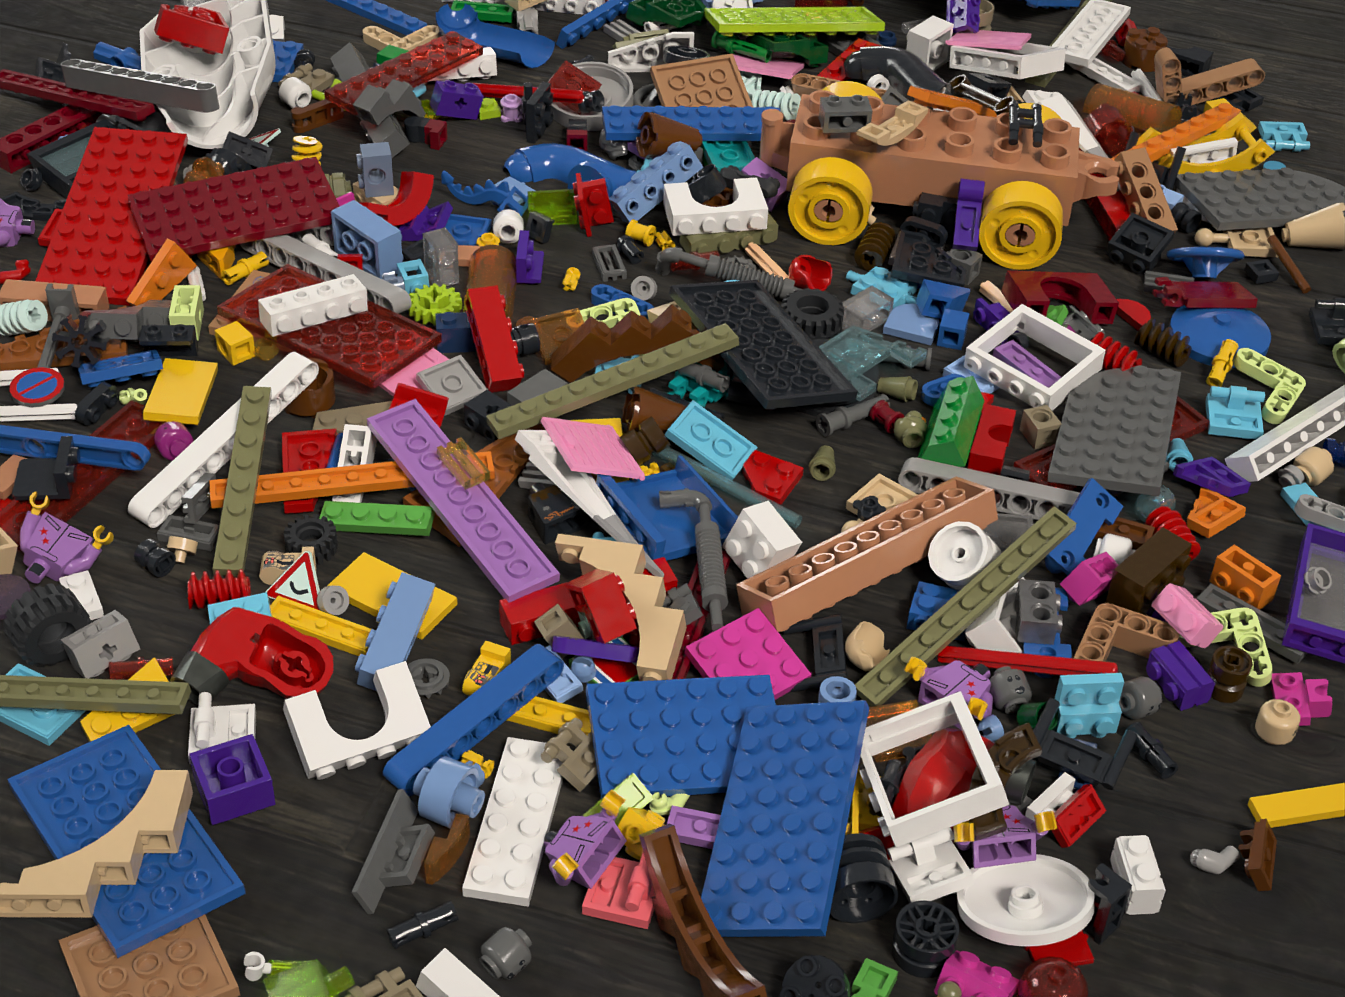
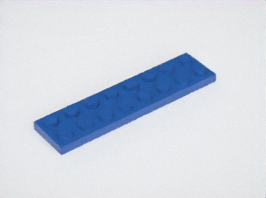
(713, 123)

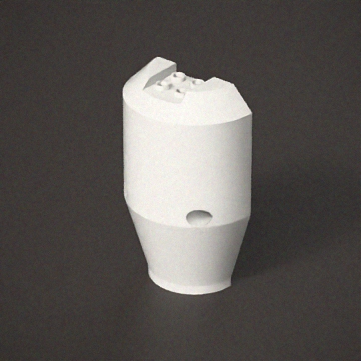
(240, 72)

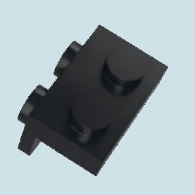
(169, 339)

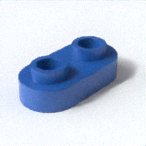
(932, 390)

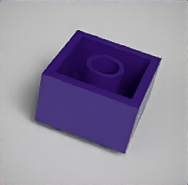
(232, 779)

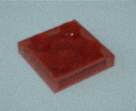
(574, 79)

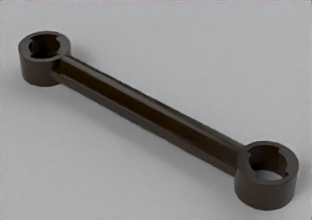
(963, 87)

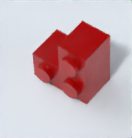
(602, 601)

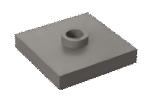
(452, 379)

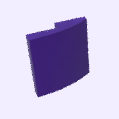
(425, 222)

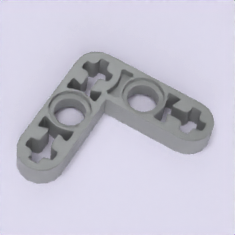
(1321, 512)

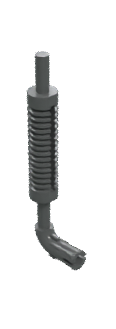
(725, 270)
(708, 551)

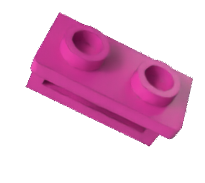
(977, 977)

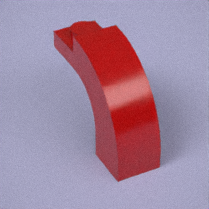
(410, 201)

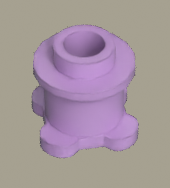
(511, 108)

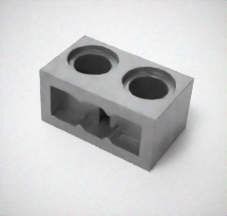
(1037, 612)

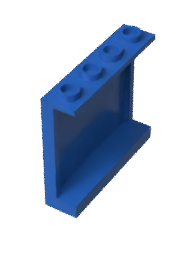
(665, 530)

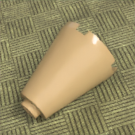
(1318, 229)

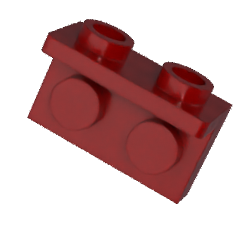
(432, 403)

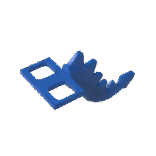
(499, 194)

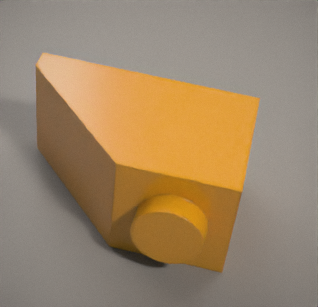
(218, 259)

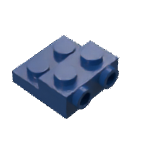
(926, 602)

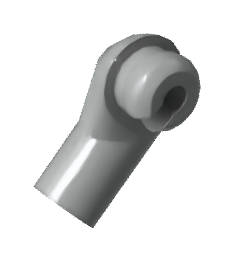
(1213, 861)

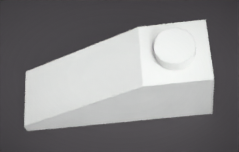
(356, 449)

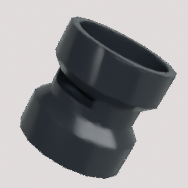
(1186, 218)
(154, 557)

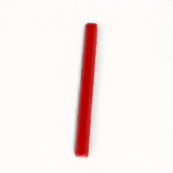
(501, 91)
(1025, 662)

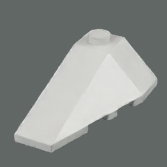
(648, 53)
(997, 626)

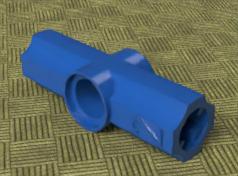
(117, 57)

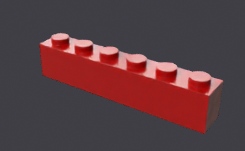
(519, 615)

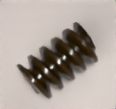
(874, 246)
(1163, 343)

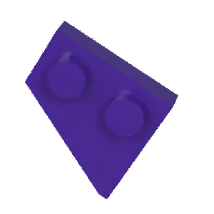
(1213, 476)

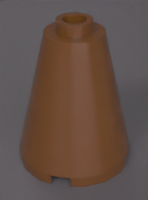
(661, 132)
(644, 404)

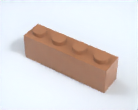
(87, 296)

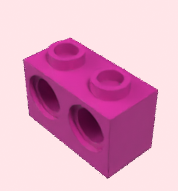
(1090, 579)

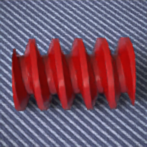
(1114, 356)
(1173, 522)
(217, 588)

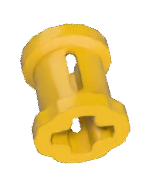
(641, 232)

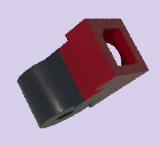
(426, 131)
(577, 133)

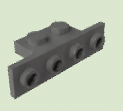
(395, 853)

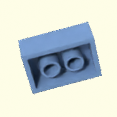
(363, 232)

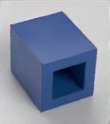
(953, 329)

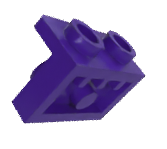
(963, 15)
(528, 262)
(989, 315)

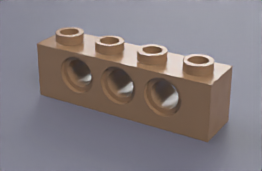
(1142, 188)

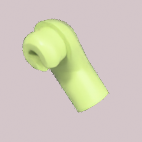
(138, 395)
(663, 804)

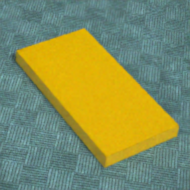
(180, 391)
(368, 583)

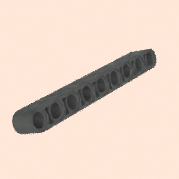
(141, 85)

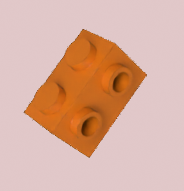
(1245, 577)

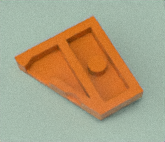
(1213, 513)

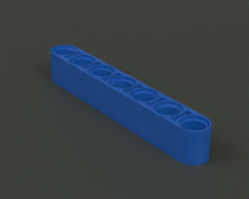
(476, 716)

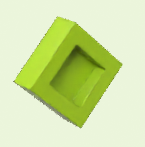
(489, 109)

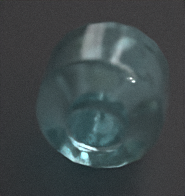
(1147, 503)

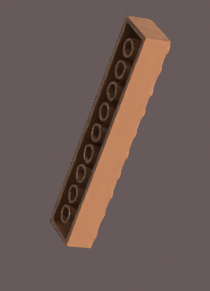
(863, 553)

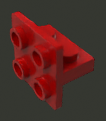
(592, 203)

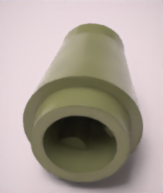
(898, 387)
(823, 464)

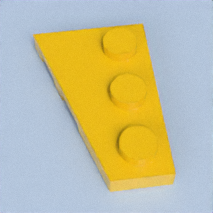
(104, 722)

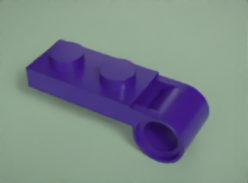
(968, 214)

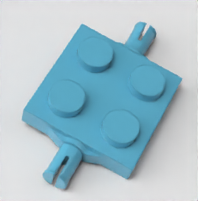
(880, 279)

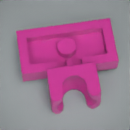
(1308, 698)

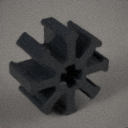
(73, 332)

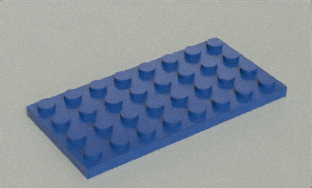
(85, 797)
(785, 819)

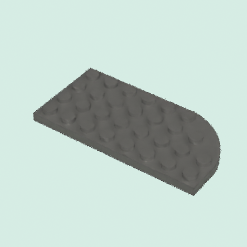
(1258, 196)
(1117, 430)

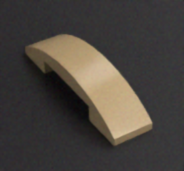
(895, 129)

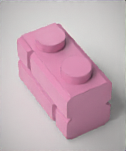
(1187, 616)

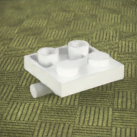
(219, 723)
(930, 867)

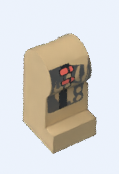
(276, 563)

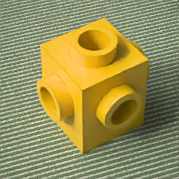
(637, 822)

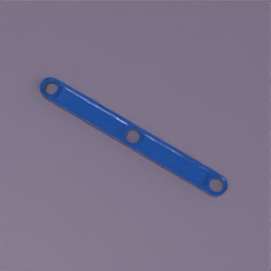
(92, 449)

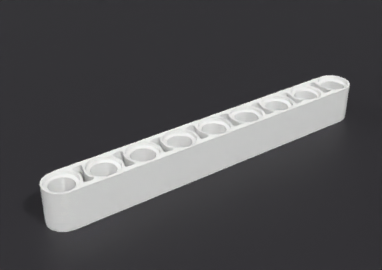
(215, 444)

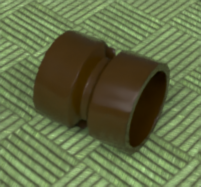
(645, 441)
(1230, 672)

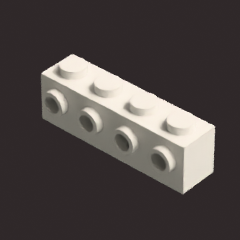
(480, 67)
(312, 305)

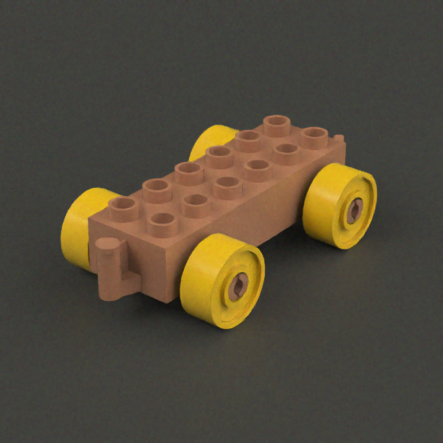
(1024, 191)

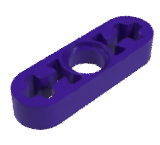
(595, 649)

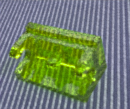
(554, 204)

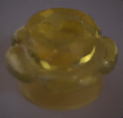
(265, 349)

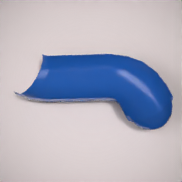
(506, 42)
(556, 161)

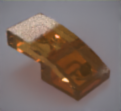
(446, 852)

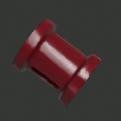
(885, 416)

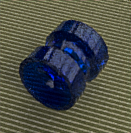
(1336, 450)

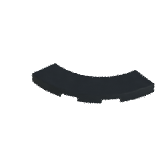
(32, 208)

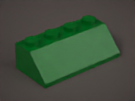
(953, 423)

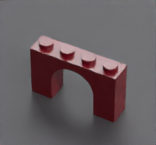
(1081, 289)

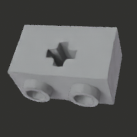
(100, 643)

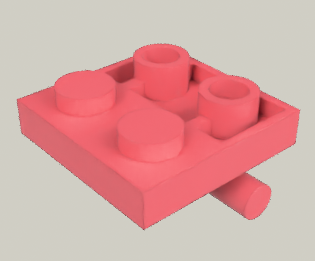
(622, 894)

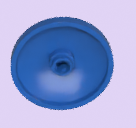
(1214, 325)

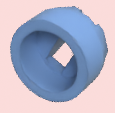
(581, 668)
(991, 727)

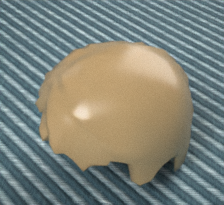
(866, 646)

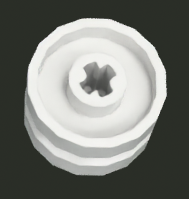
(961, 553)

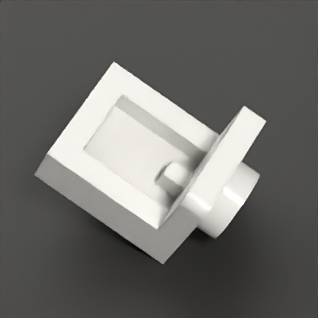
(277, 27)

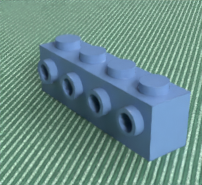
(647, 186)
(397, 627)

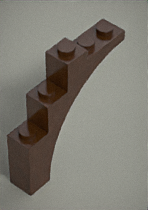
(632, 335)
(686, 918)

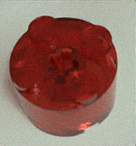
(1109, 128)

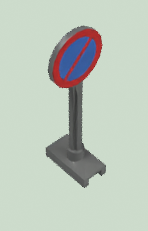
(42, 384)

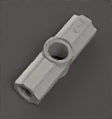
(527, 20)

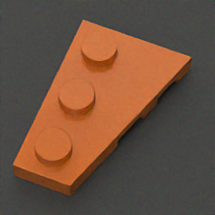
(164, 272)

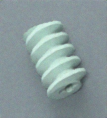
(786, 102)
(22, 317)

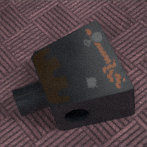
(554, 512)

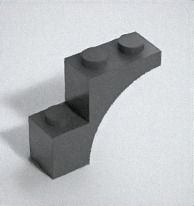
(378, 103)
(127, 322)

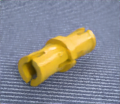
(244, 268)
(1222, 363)

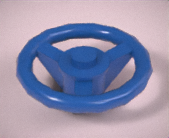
(1205, 261)

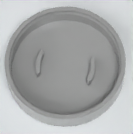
(615, 87)

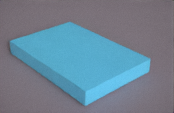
(710, 440)
(38, 723)

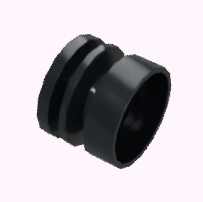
(863, 881)

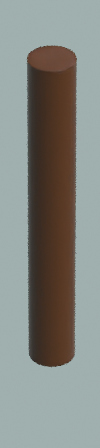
(1289, 264)

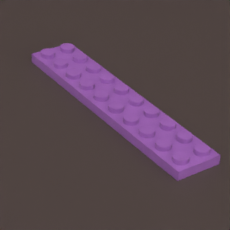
(473, 514)

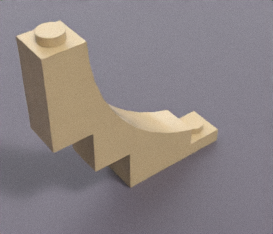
(659, 627)
(73, 882)

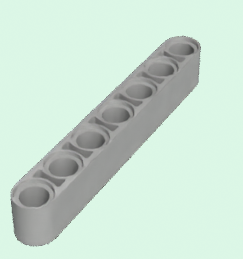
(1006, 487)

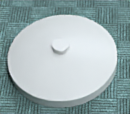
(1027, 902)

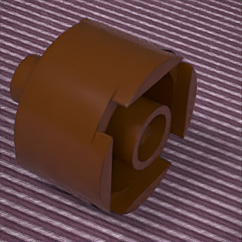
(1142, 46)
(317, 396)

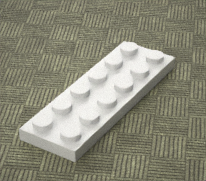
(1091, 31)
(514, 825)

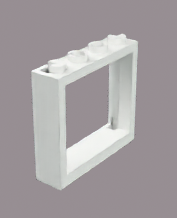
(1030, 61)
(1047, 332)
(946, 813)

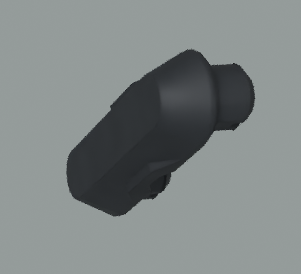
(768, 186)

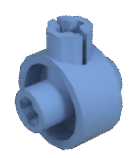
(449, 790)

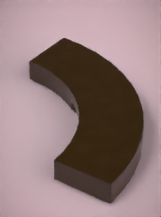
(1007, 756)

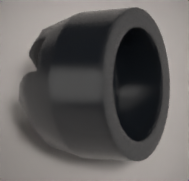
(1020, 338)

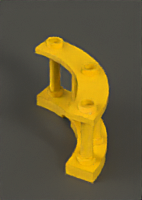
(1238, 127)

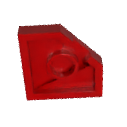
(771, 476)

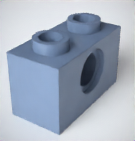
(373, 157)

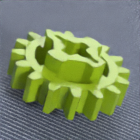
(433, 300)

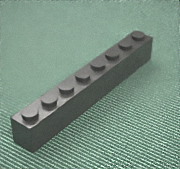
(350, 63)

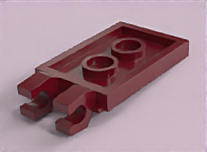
(1204, 294)

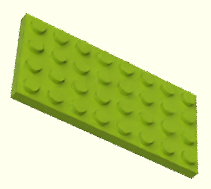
(793, 20)

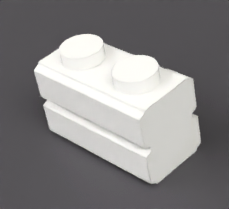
(1136, 863)

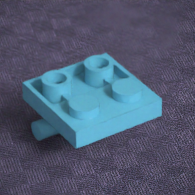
(1235, 412)

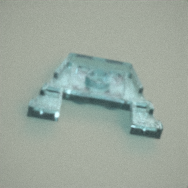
(860, 350)

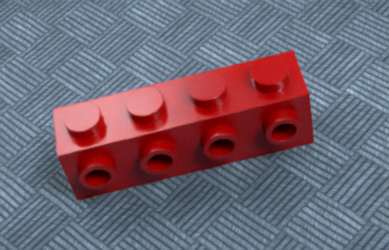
(493, 338)

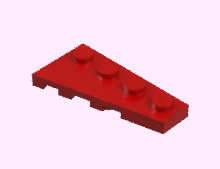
(306, 452)

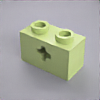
(187, 307)

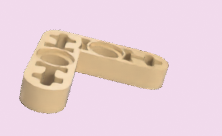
(381, 38)

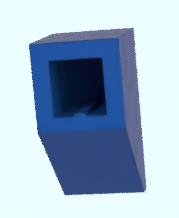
(937, 296)

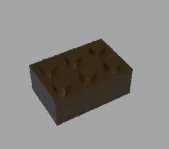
(1149, 571)

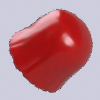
(810, 272)

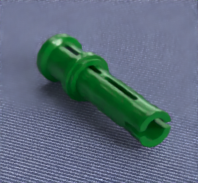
(733, 44)

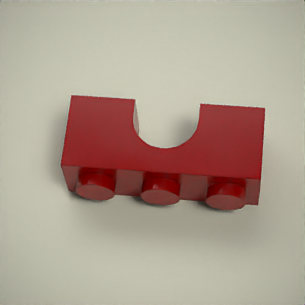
(991, 439)

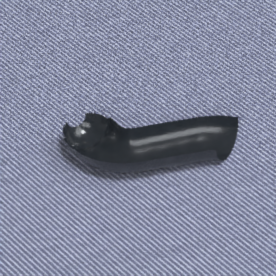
(897, 66)

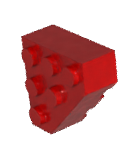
(192, 27)

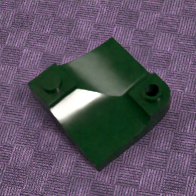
(667, 11)
(805, 46)

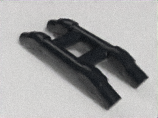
(1033, 122)

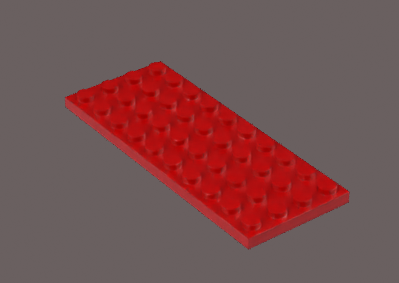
(97, 231)

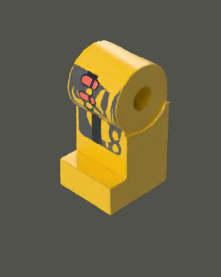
(490, 663)

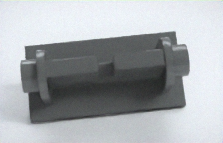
(1080, 323)

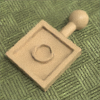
(1250, 241)
(888, 494)

